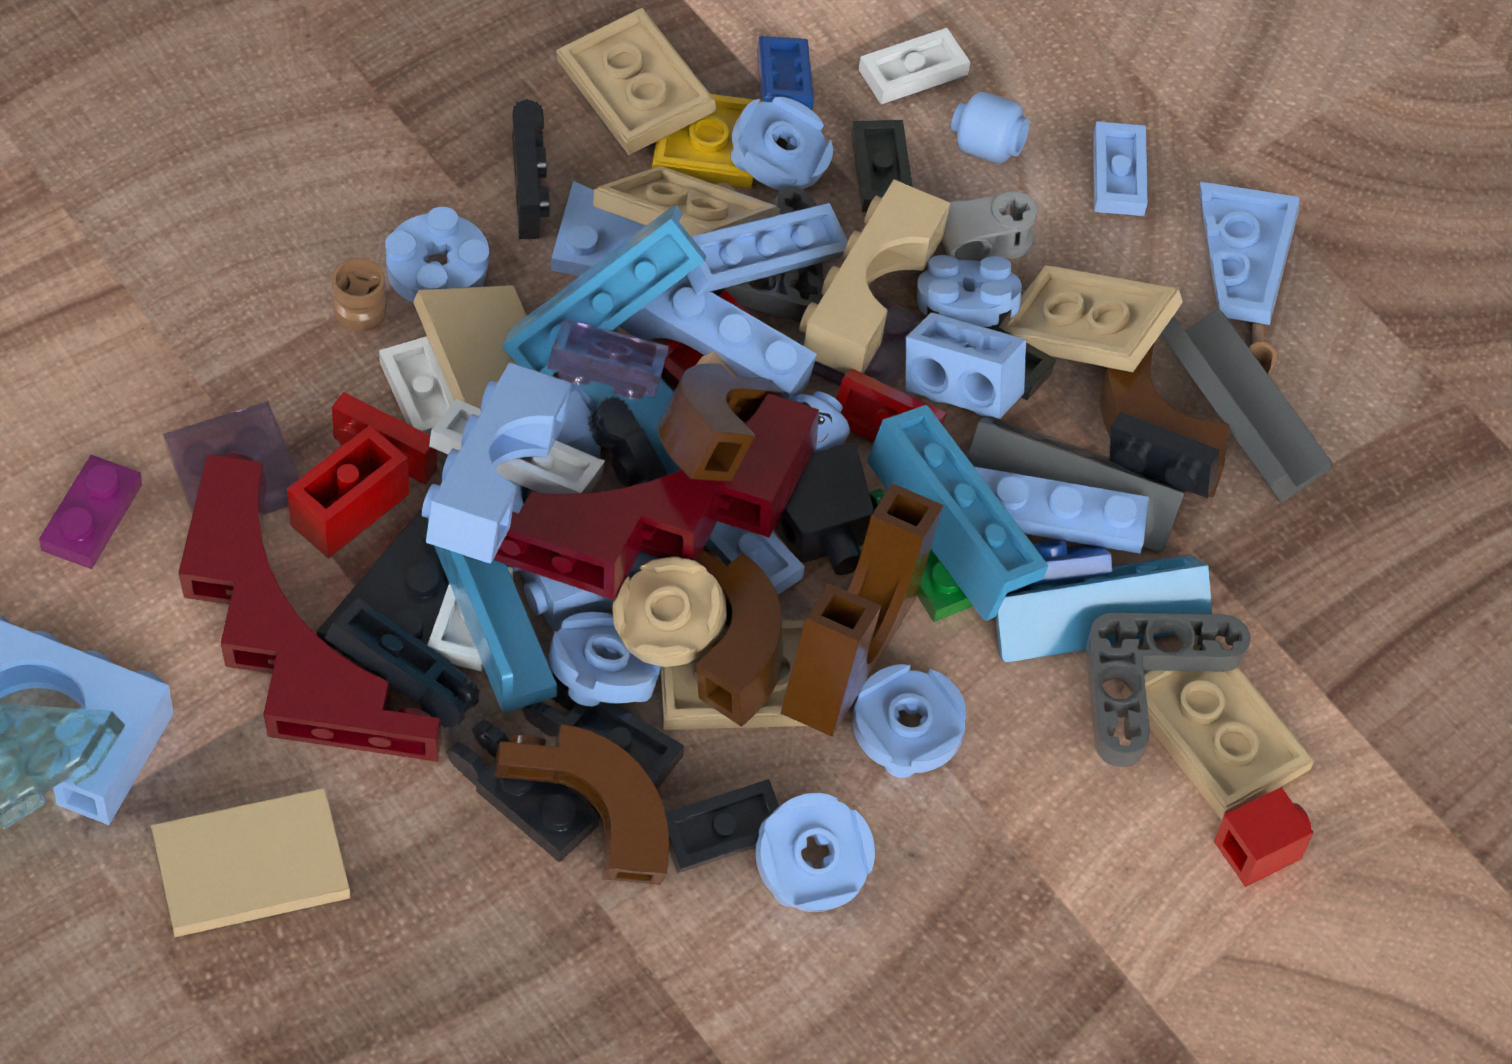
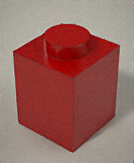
(1264, 836)

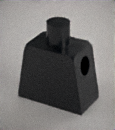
(828, 510)

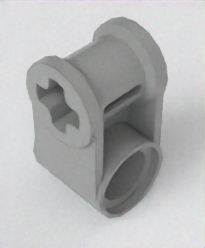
(984, 230)

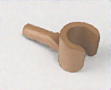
(1262, 349)

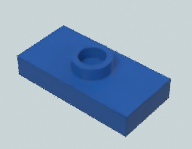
(785, 69)
(1073, 561)

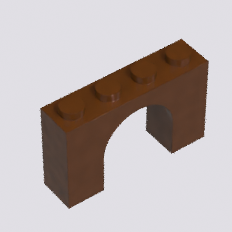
(853, 627)

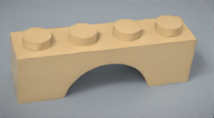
(898, 235)

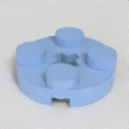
(768, 163)
(432, 234)
(969, 289)
(597, 679)
(905, 748)
(831, 824)

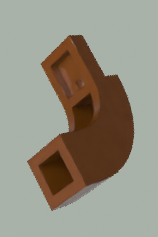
(1136, 396)
(707, 420)
(748, 660)
(614, 785)

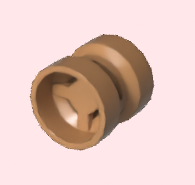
(359, 294)

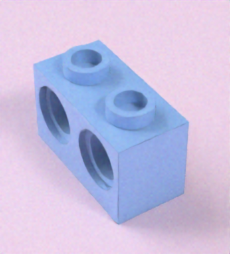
(965, 365)

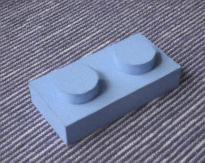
(1120, 168)

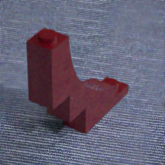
(599, 535)
(312, 688)

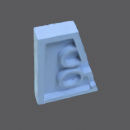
(588, 233)
(1247, 247)

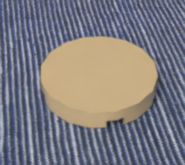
(670, 612)

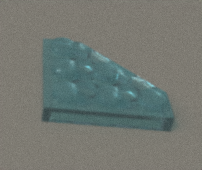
(47, 747)

